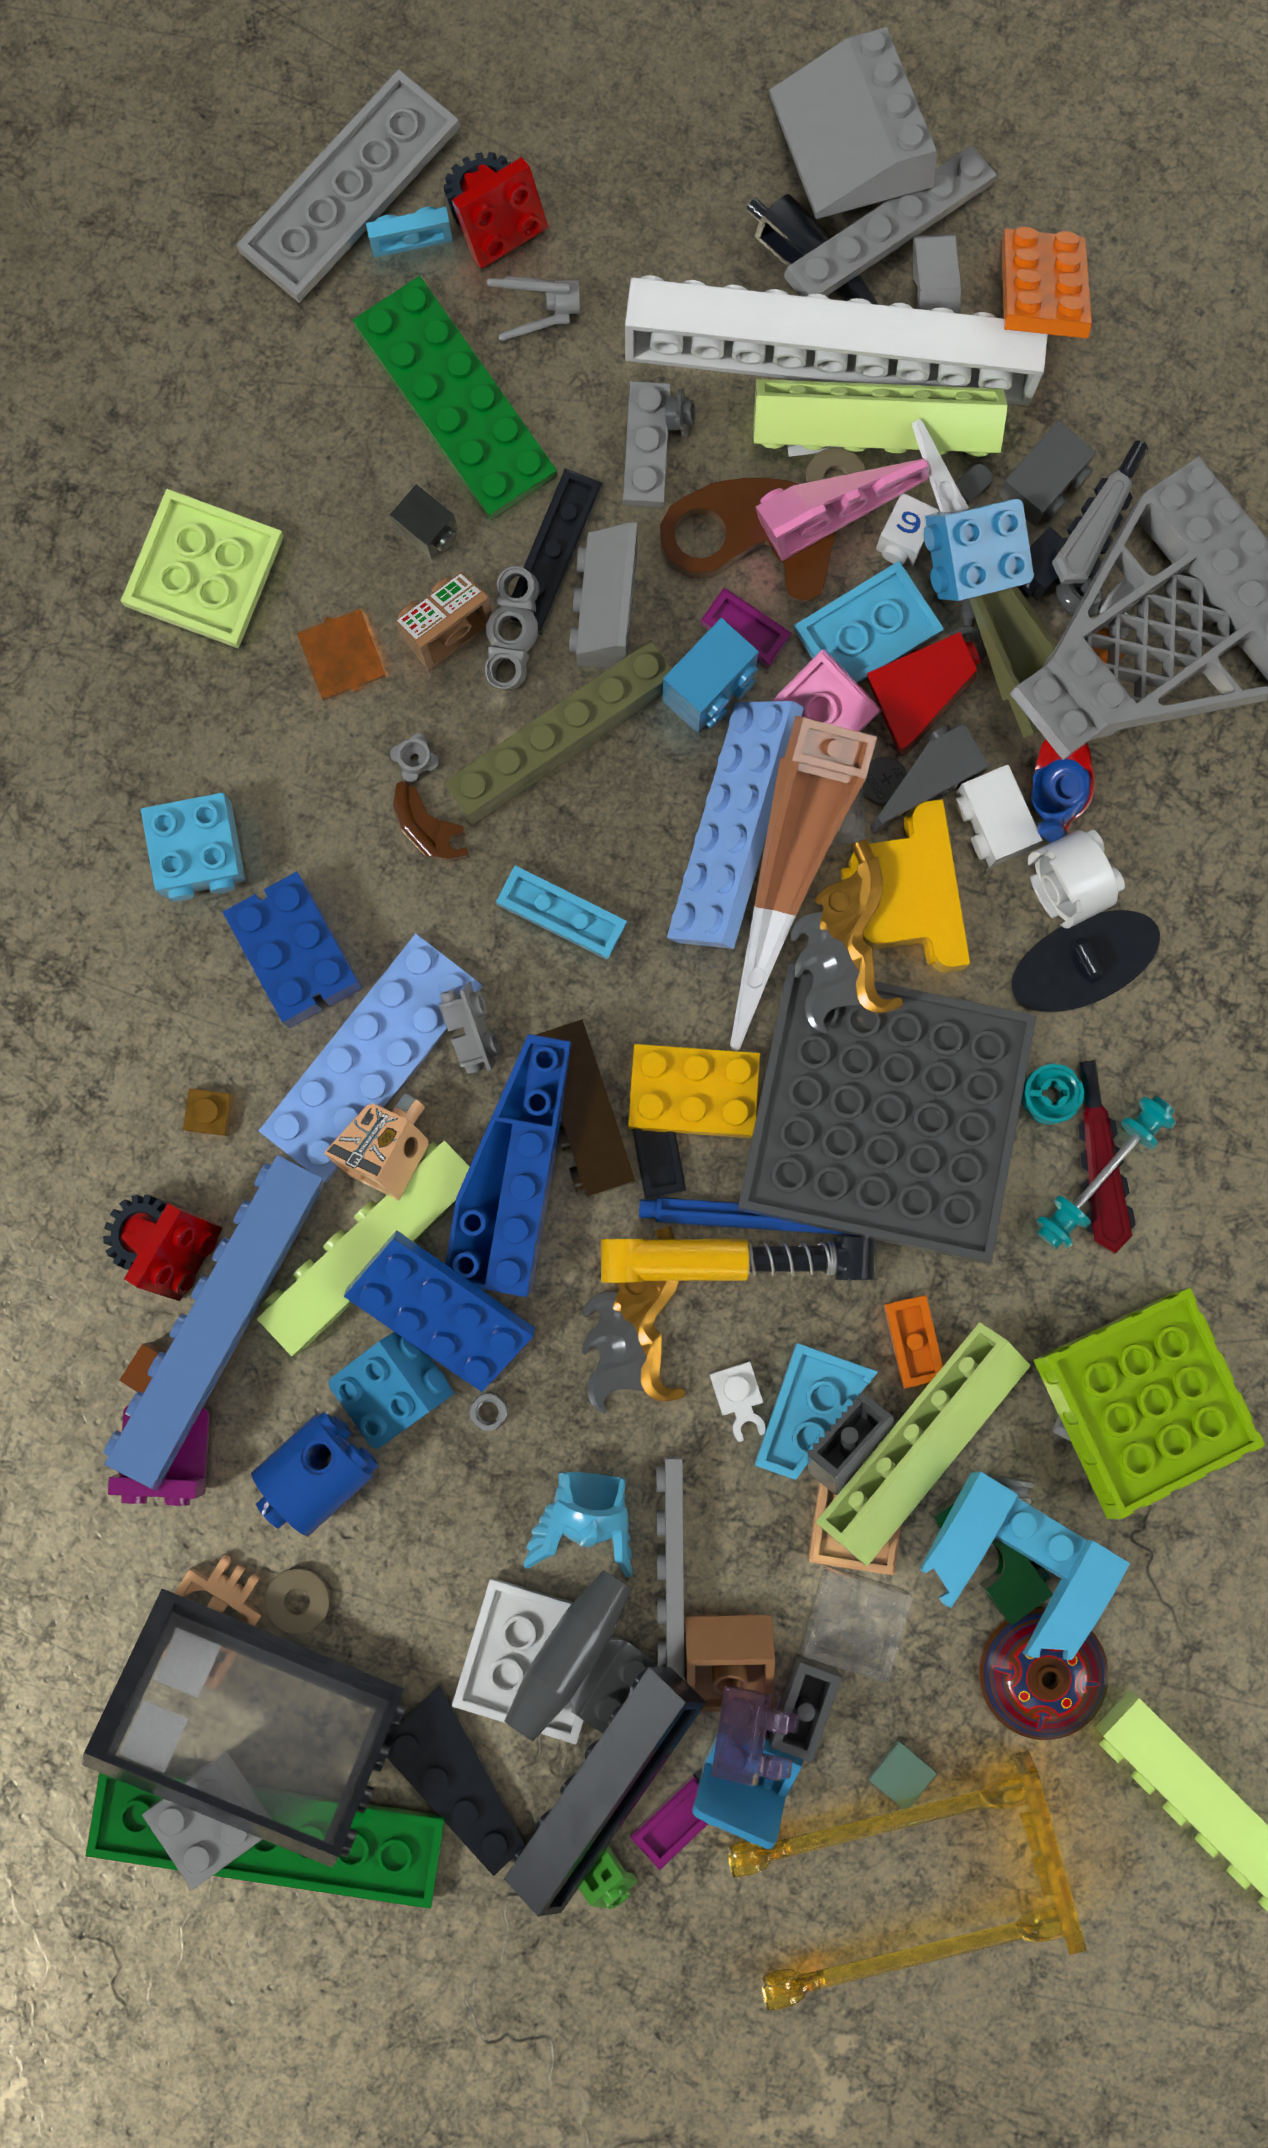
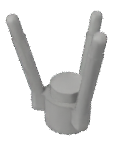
(561, 297)

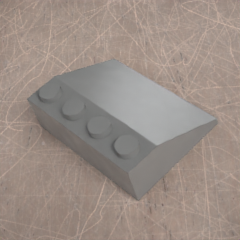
(855, 126)

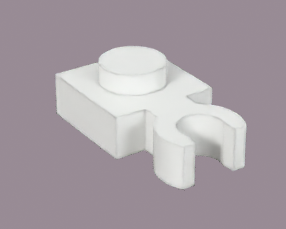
(737, 1392)

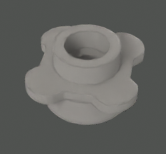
(415, 745)

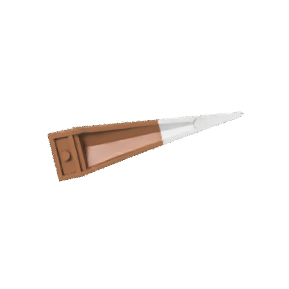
(810, 800)

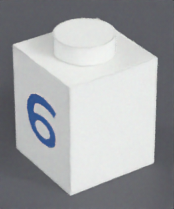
(904, 531)

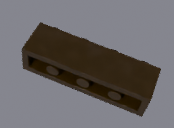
(589, 1120)

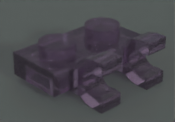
(742, 1737)

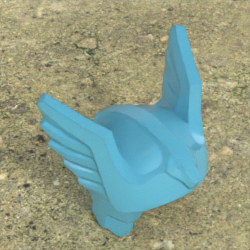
(586, 1511)

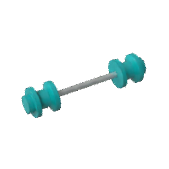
(1154, 1116)

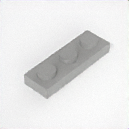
(646, 445)

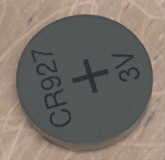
(883, 779)

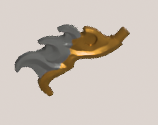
(836, 946)
(628, 1339)

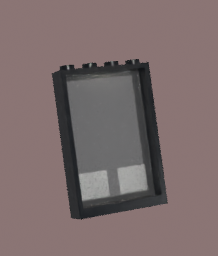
(246, 1728)

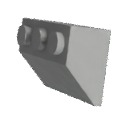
(605, 596)

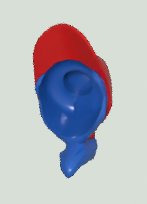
(1061, 789)

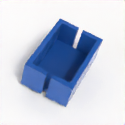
(292, 950)

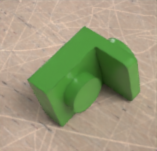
(607, 1882)

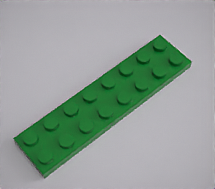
(389, 1861)

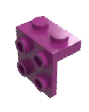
(185, 1476)

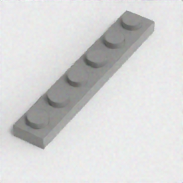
(890, 226)
(670, 1564)

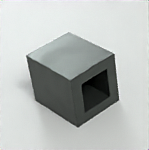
(424, 522)

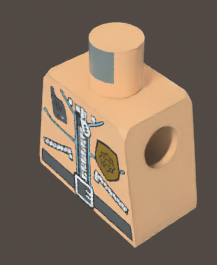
(382, 1146)

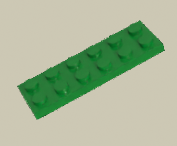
(455, 398)

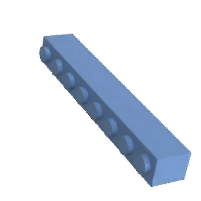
(214, 1324)

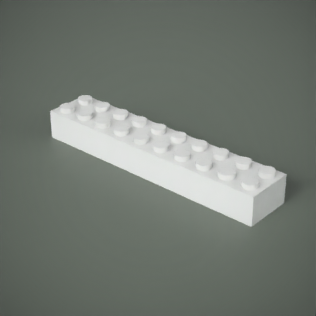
(826, 339)

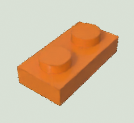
(913, 1340)

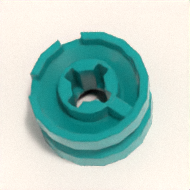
(1041, 1107)

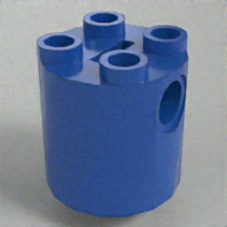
(301, 1485)

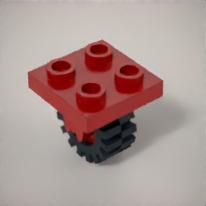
(494, 205)
(159, 1244)

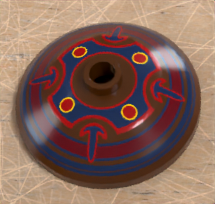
(1015, 1688)

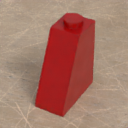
(922, 687)

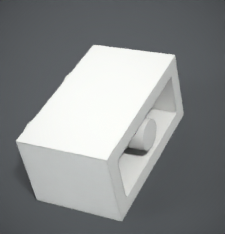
(997, 816)

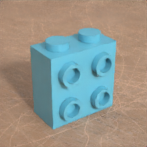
(193, 846)

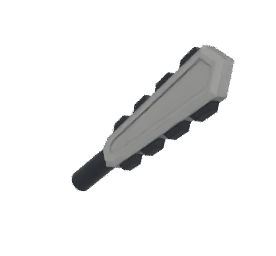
(1090, 535)

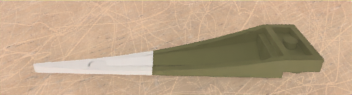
(1007, 623)

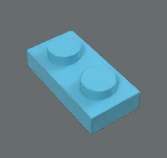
(408, 232)

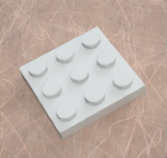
(503, 1645)

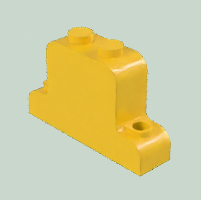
(919, 892)

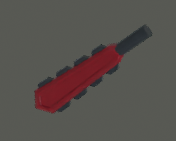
(1108, 1212)

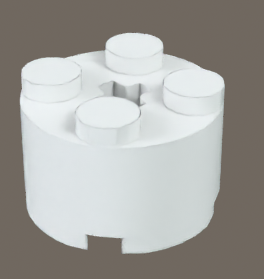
(1075, 877)

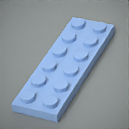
(733, 825)
(367, 1055)

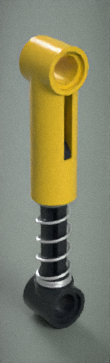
(732, 1259)

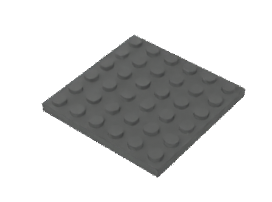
(890, 1119)

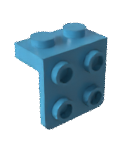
(978, 550)
(389, 1388)
(744, 1809)

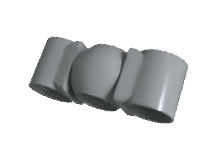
(511, 608)

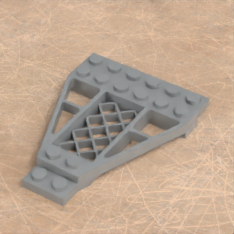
(1219, 561)

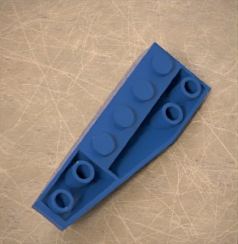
(509, 1181)

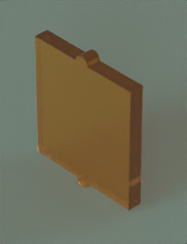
(341, 654)

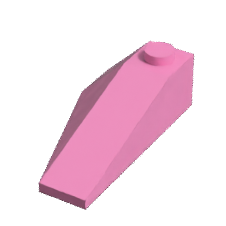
(821, 507)

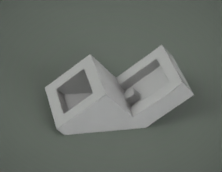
(937, 272)

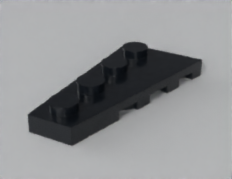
(449, 1774)

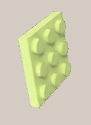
(202, 568)

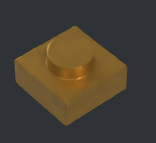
(208, 1112)

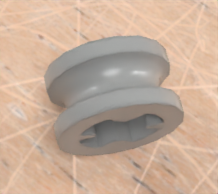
(1018, 1486)

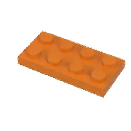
(1045, 283)

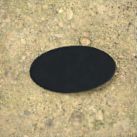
(1085, 961)

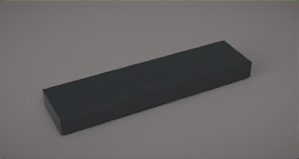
(558, 541)

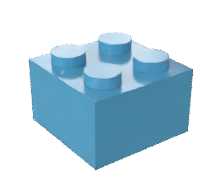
(710, 676)

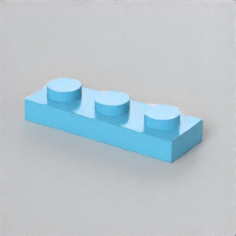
(561, 912)

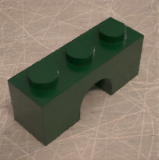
(1016, 1583)

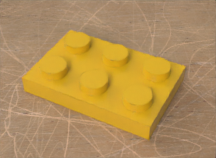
(693, 1091)

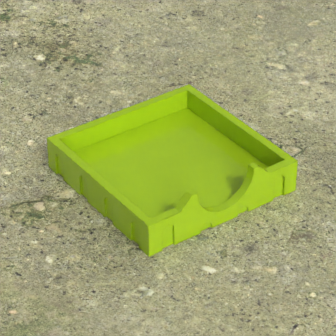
(1148, 1403)

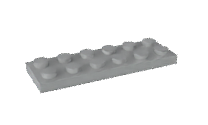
(348, 185)

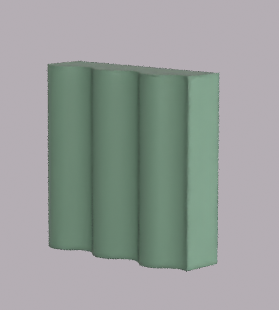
(902, 1775)

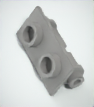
(467, 1012)

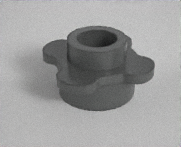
(680, 412)

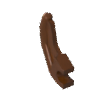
(426, 832)

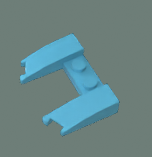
(1085, 1567)

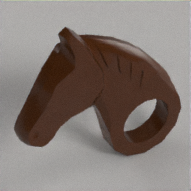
(734, 508)

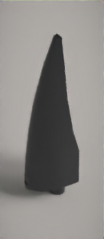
(792, 233)

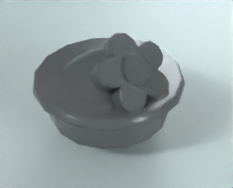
(1072, 594)

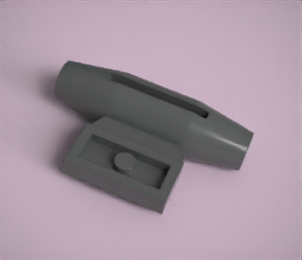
(580, 1664)

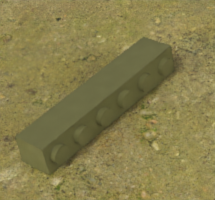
(559, 733)

